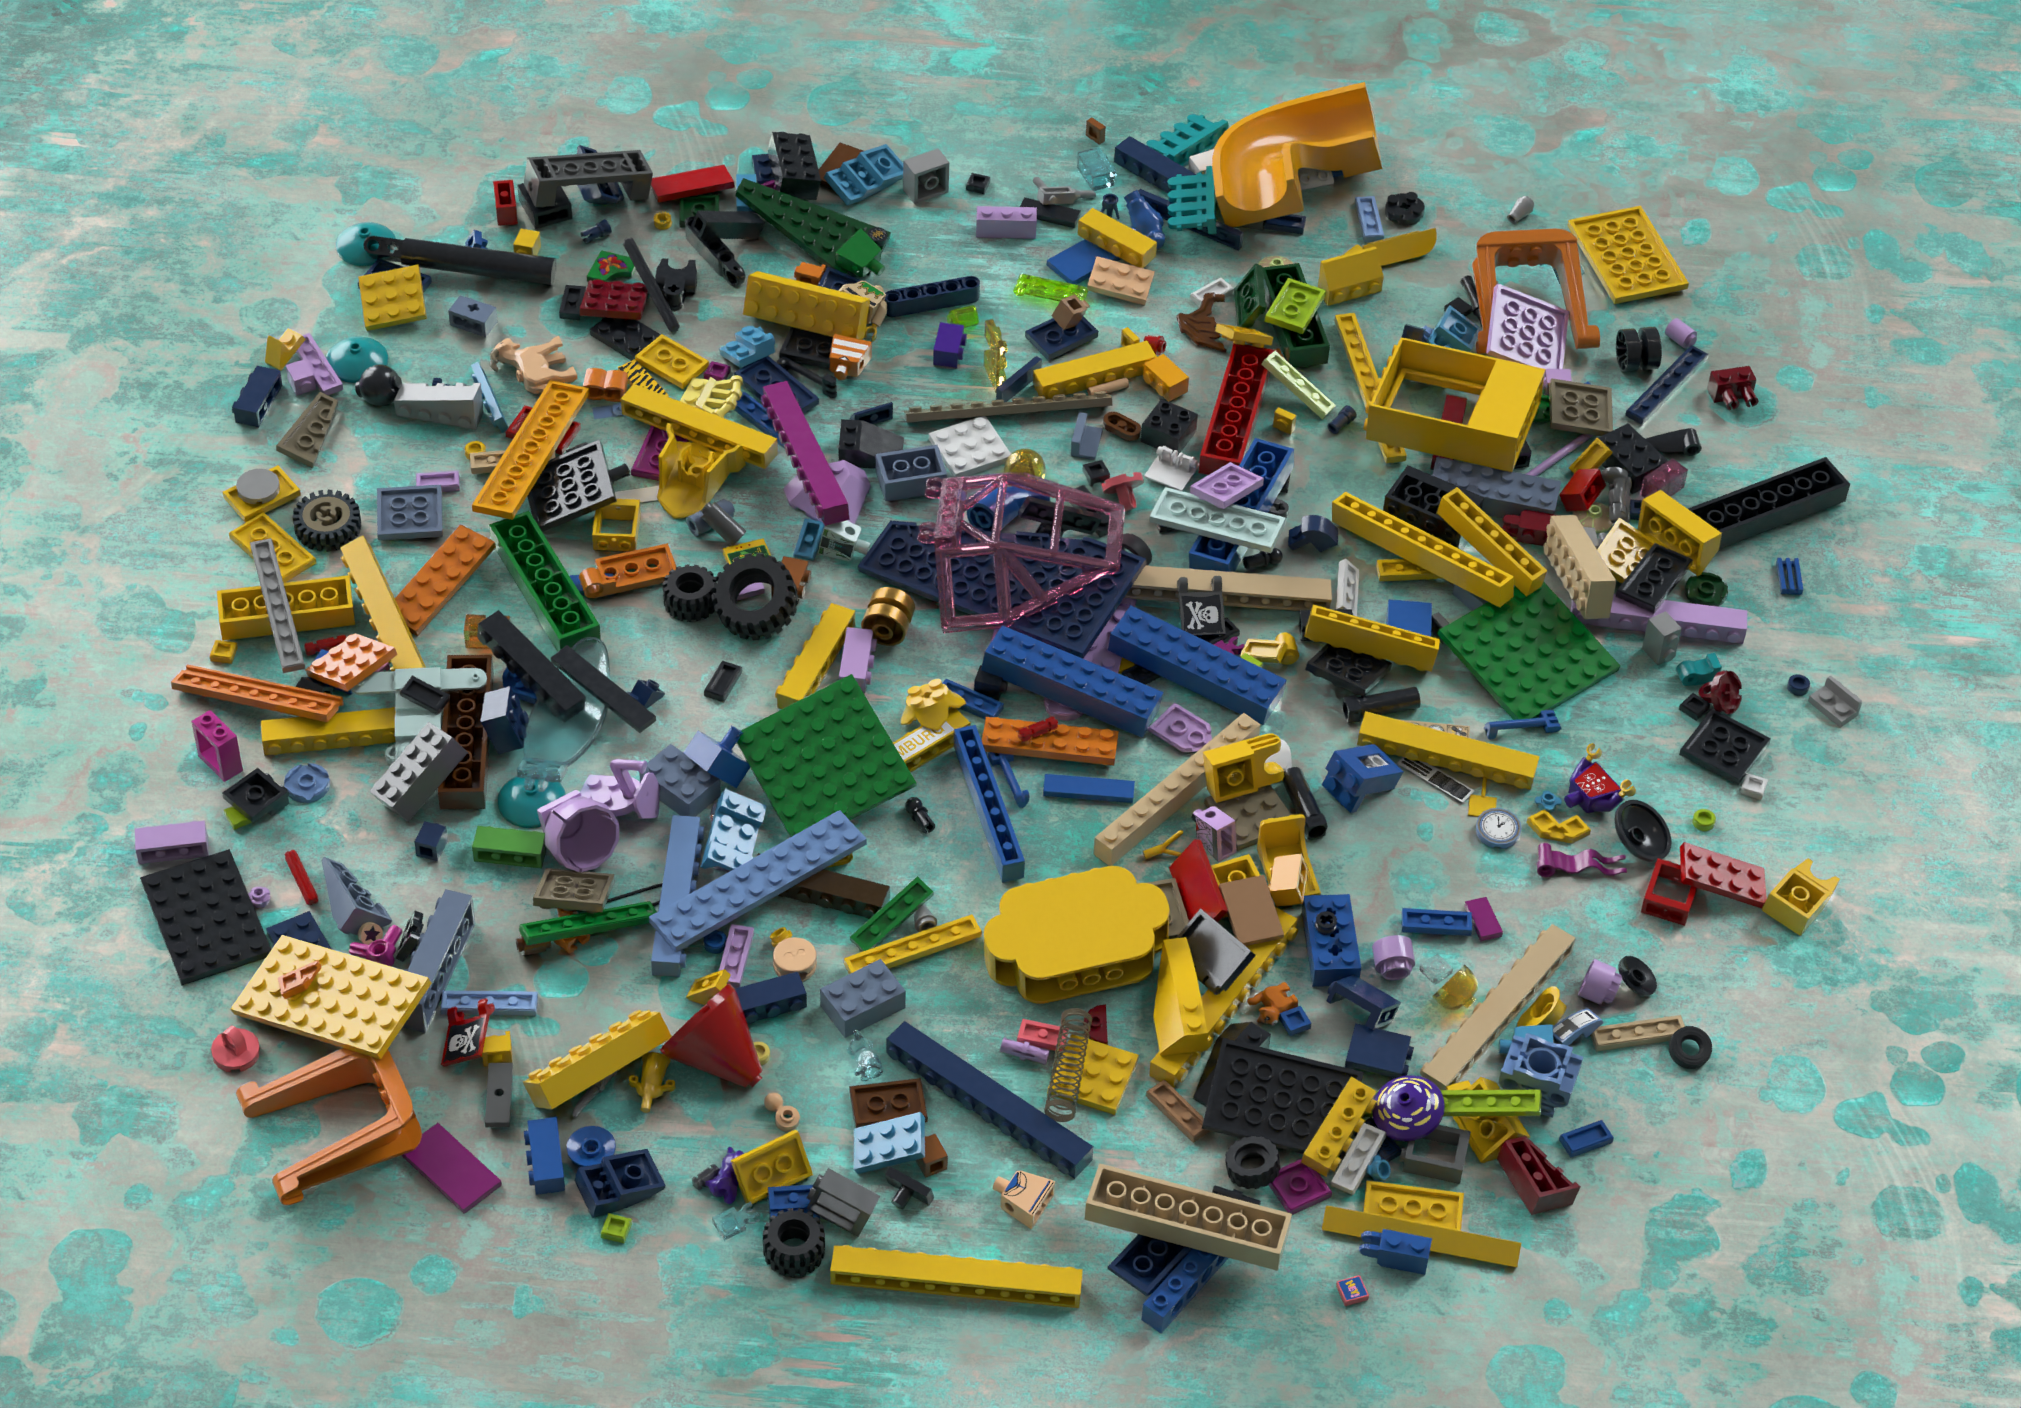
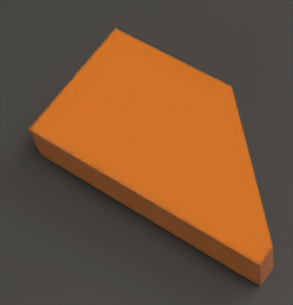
(298, 980)

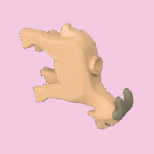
(533, 363)

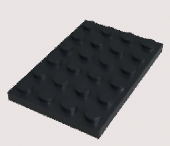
(205, 917)
(1272, 1095)

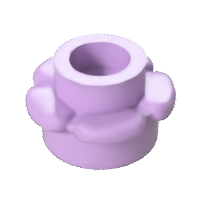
(262, 900)

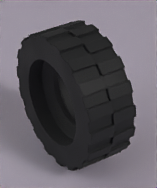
(1247, 1148)

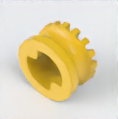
(662, 216)

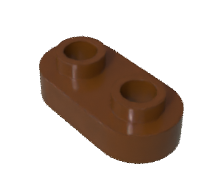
(1122, 426)

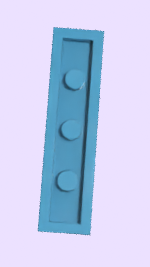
(491, 403)

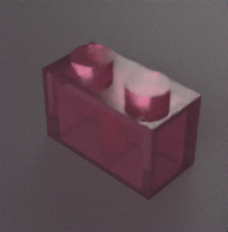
(1668, 478)

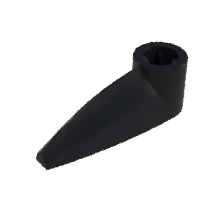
(1677, 441)

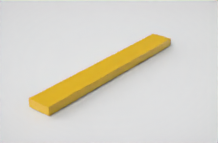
(1443, 1239)

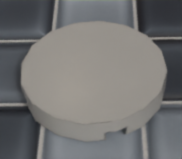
(258, 486)

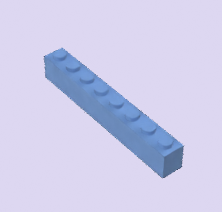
(677, 883)

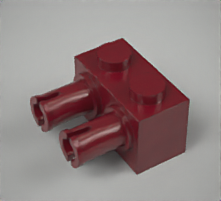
(1731, 385)

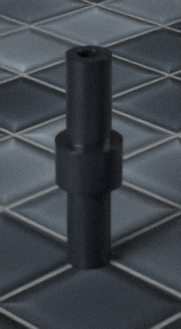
(1236, 1194)

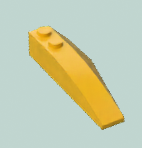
(1178, 1002)

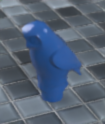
(1145, 218)

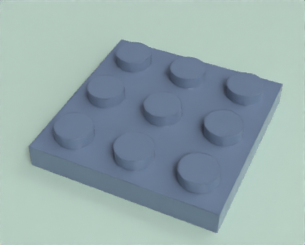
(409, 512)

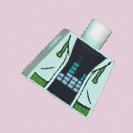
(842, 541)

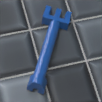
(1546, 719)
(1020, 797)

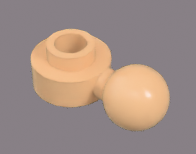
(774, 1103)

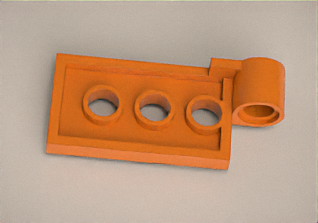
(597, 584)

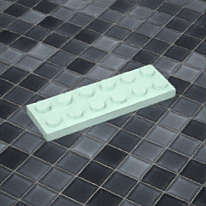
(1232, 524)

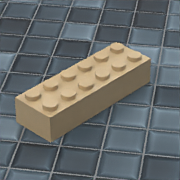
(1580, 566)

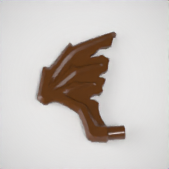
(1200, 326)

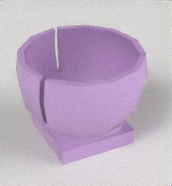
(579, 831)

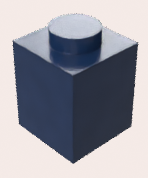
(431, 841)

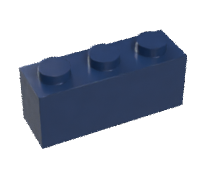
(257, 396)
(772, 997)

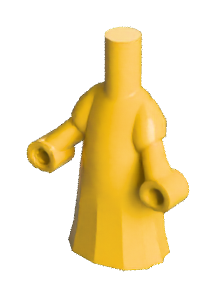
(653, 1071)

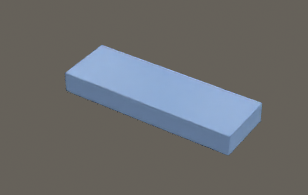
(1369, 218)

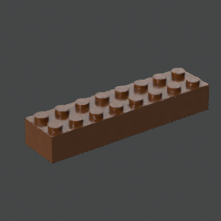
(462, 720)

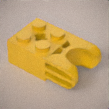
(1242, 767)

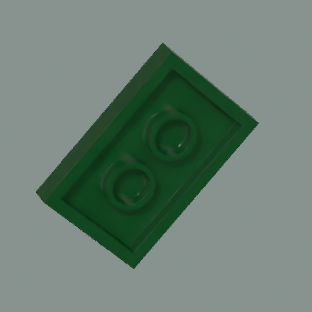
(1250, 297)

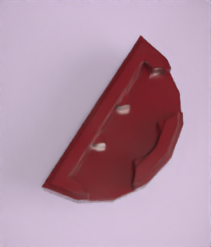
(1098, 1028)

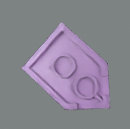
(1181, 729)

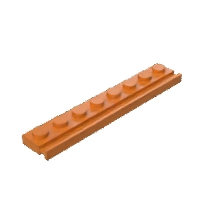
(257, 693)

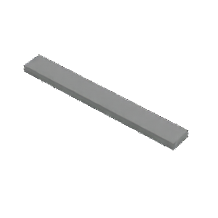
(277, 606)

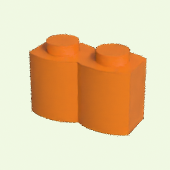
(606, 384)

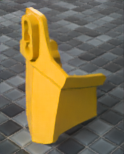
(692, 474)

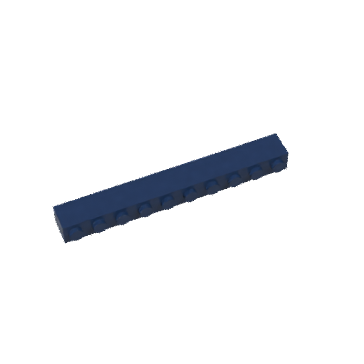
(989, 1100)

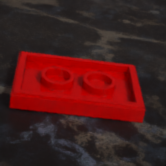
(566, 440)

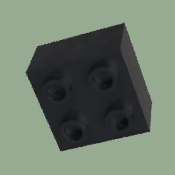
(1169, 426)

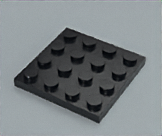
(571, 487)

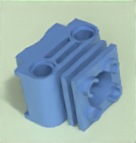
(1543, 1067)

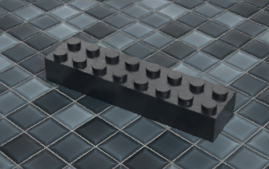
(1774, 501)

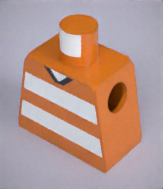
(849, 356)

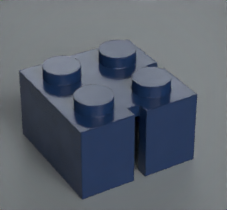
(504, 720)

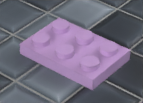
(1226, 485)

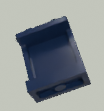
(1378, 1003)
(1379, 1051)

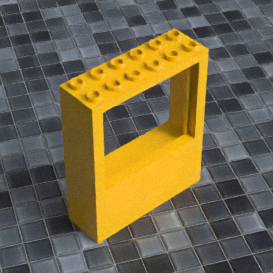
(1498, 423)

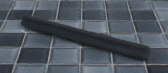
(651, 285)

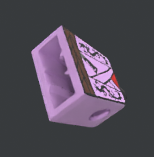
(1216, 832)

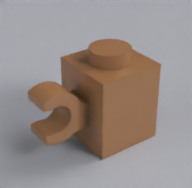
(1070, 311)

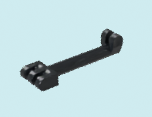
(827, 382)

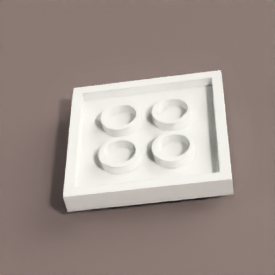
(970, 447)

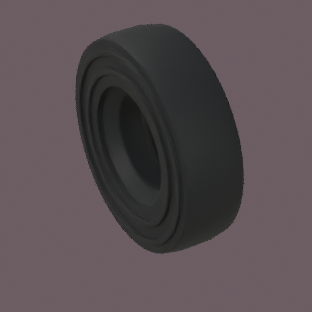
(1683, 1059)

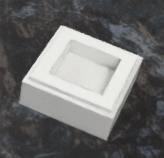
(1754, 786)

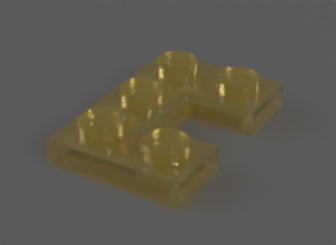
(995, 357)

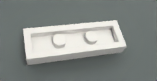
(1347, 586)
(1358, 1158)

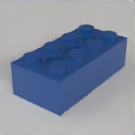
(1335, 954)

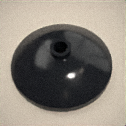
(1642, 831)

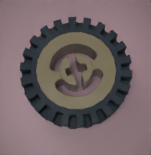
(327, 510)

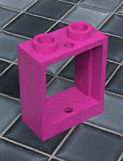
(217, 746)

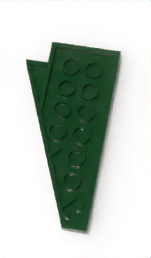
(808, 225)

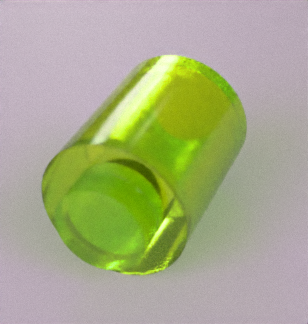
(964, 316)

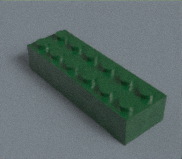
(1298, 348)

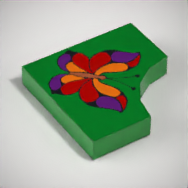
(611, 266)

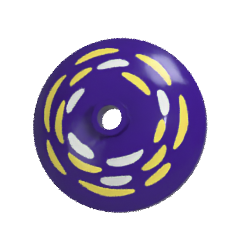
(1409, 1118)

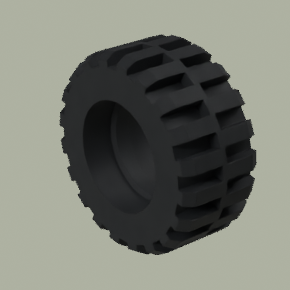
(747, 572)

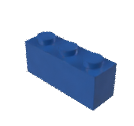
(544, 1156)

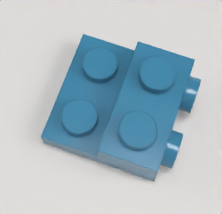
(749, 346)

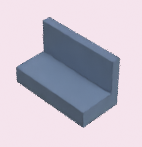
(1085, 439)

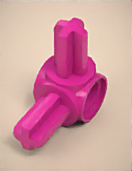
(379, 950)

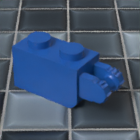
(1397, 1250)

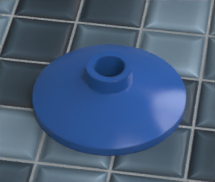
(589, 1139)

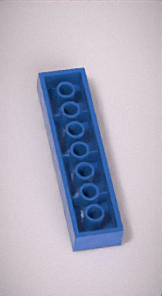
(1267, 461)
(1196, 664)
(1072, 681)

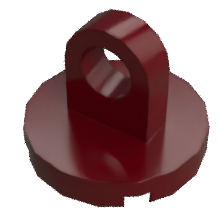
(1723, 692)

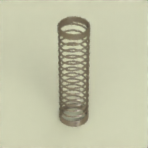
(1067, 1117)

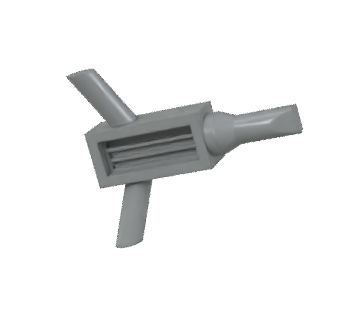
(1059, 194)

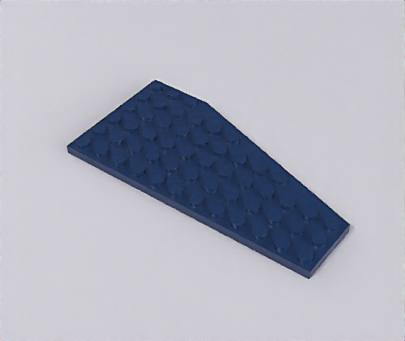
(1068, 624)

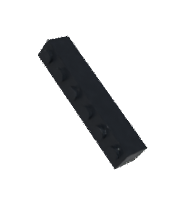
(531, 666)

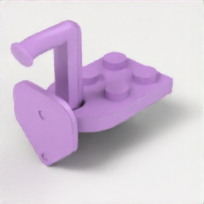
(625, 793)

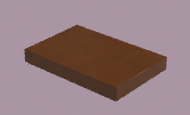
(834, 161)
(886, 1101)

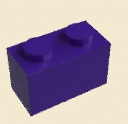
(949, 345)

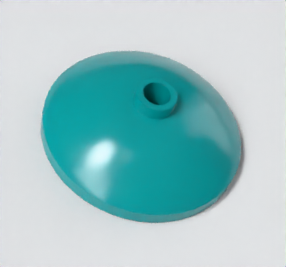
(351, 240)
(354, 355)
(521, 805)

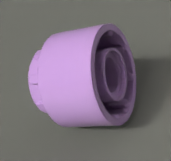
(1394, 957)
(1600, 983)

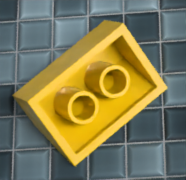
(1351, 276)
(1489, 1131)

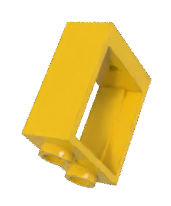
(628, 510)

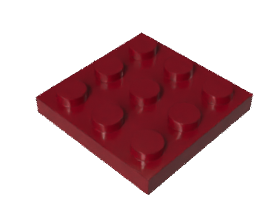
(614, 300)

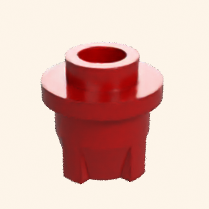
(1157, 344)

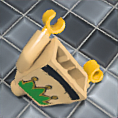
(877, 306)

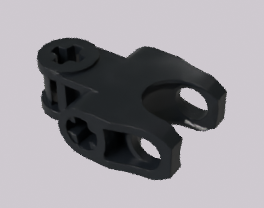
(676, 282)

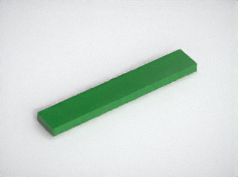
(586, 923)

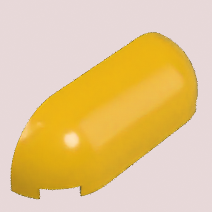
(1404, 246)

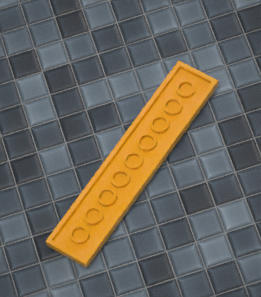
(530, 450)

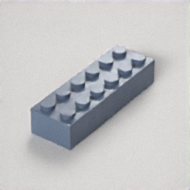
(1502, 490)
(440, 952)

